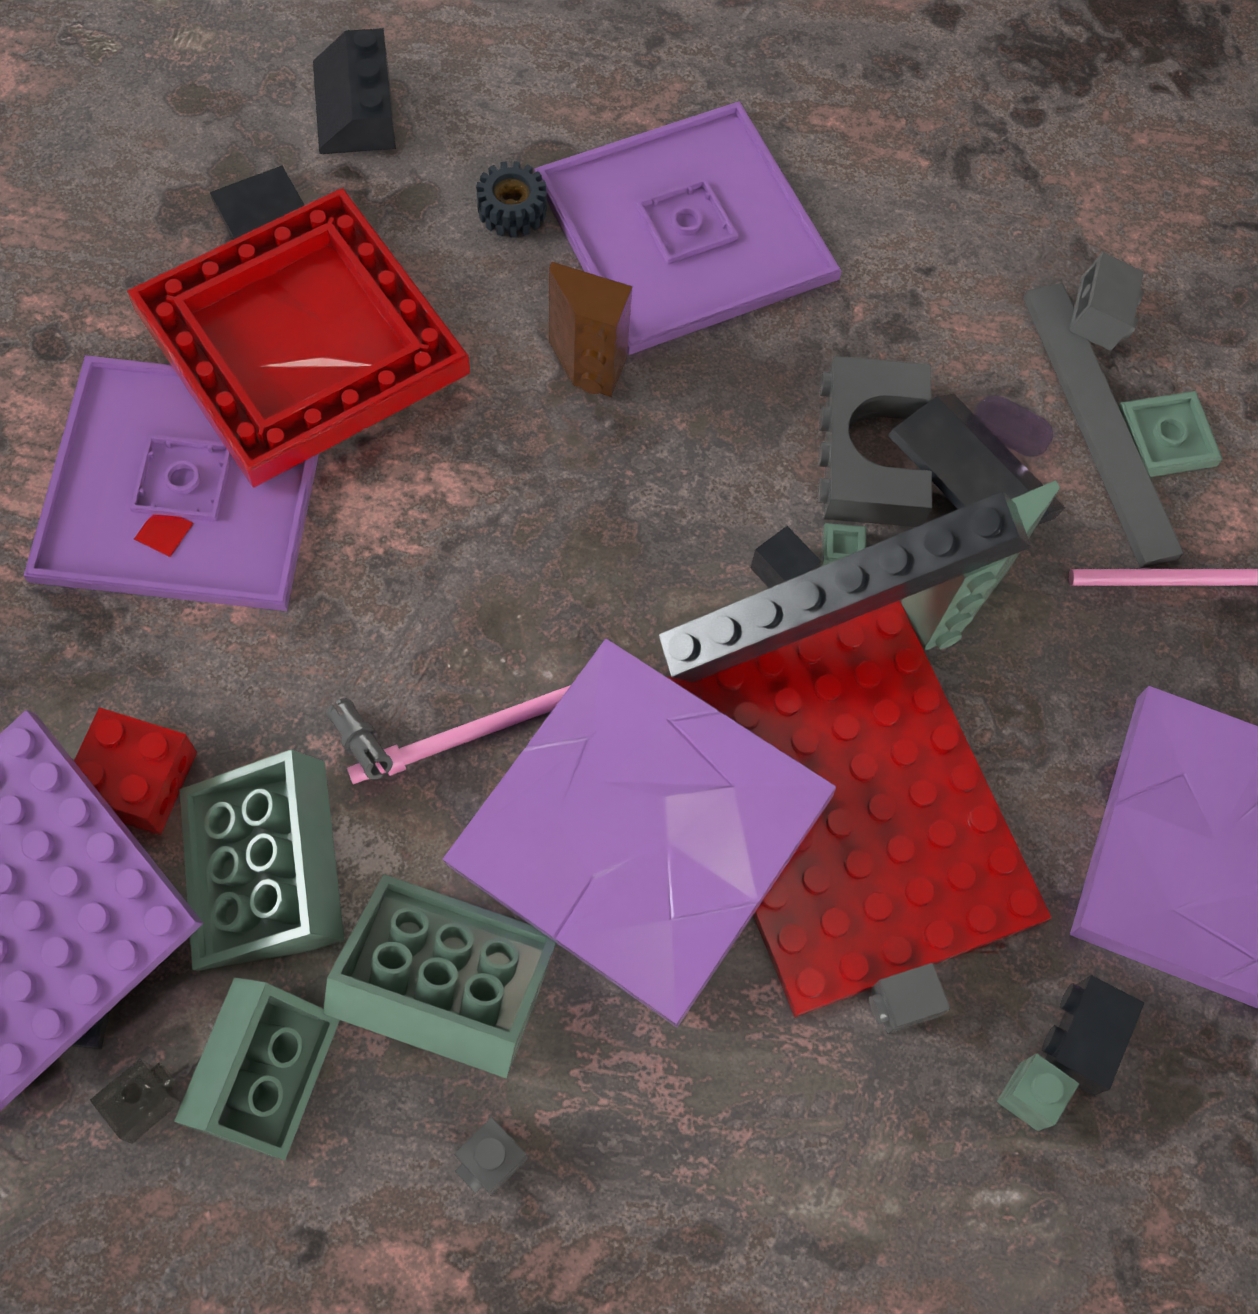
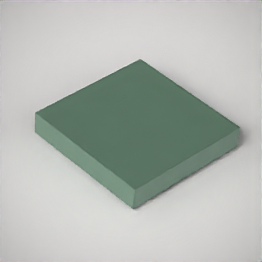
(1171, 433)

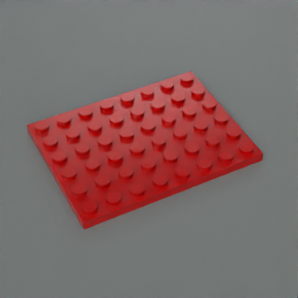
(912, 843)

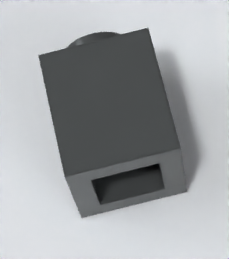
(908, 998)

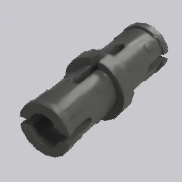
(359, 738)

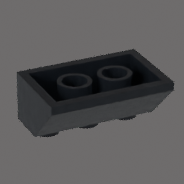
(354, 94)

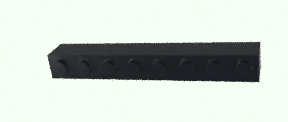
(847, 588)

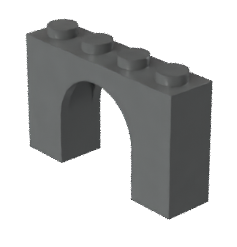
(852, 484)

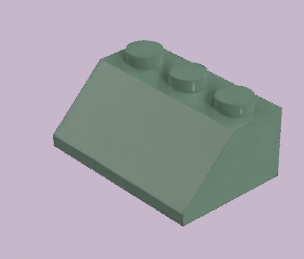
(258, 1068)

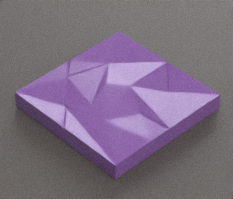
(640, 830)
(1180, 849)

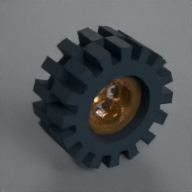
(511, 214)

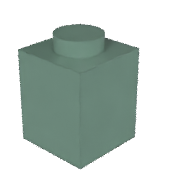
(1038, 1092)

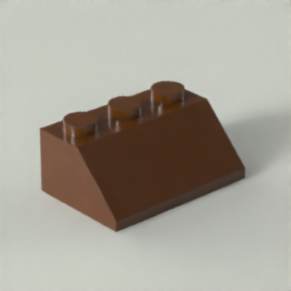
(589, 327)

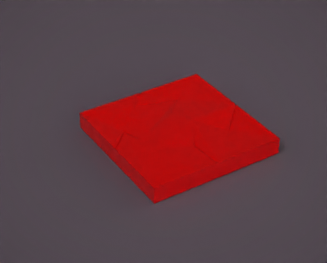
(298, 335)

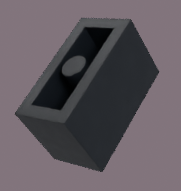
(1092, 1033)

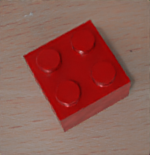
(136, 767)

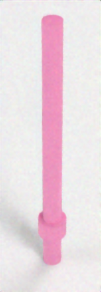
(1163, 577)
(462, 734)

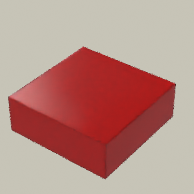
(163, 533)

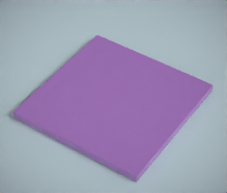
(690, 223)
(147, 449)

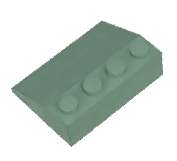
(947, 608)
(261, 862)
(440, 975)

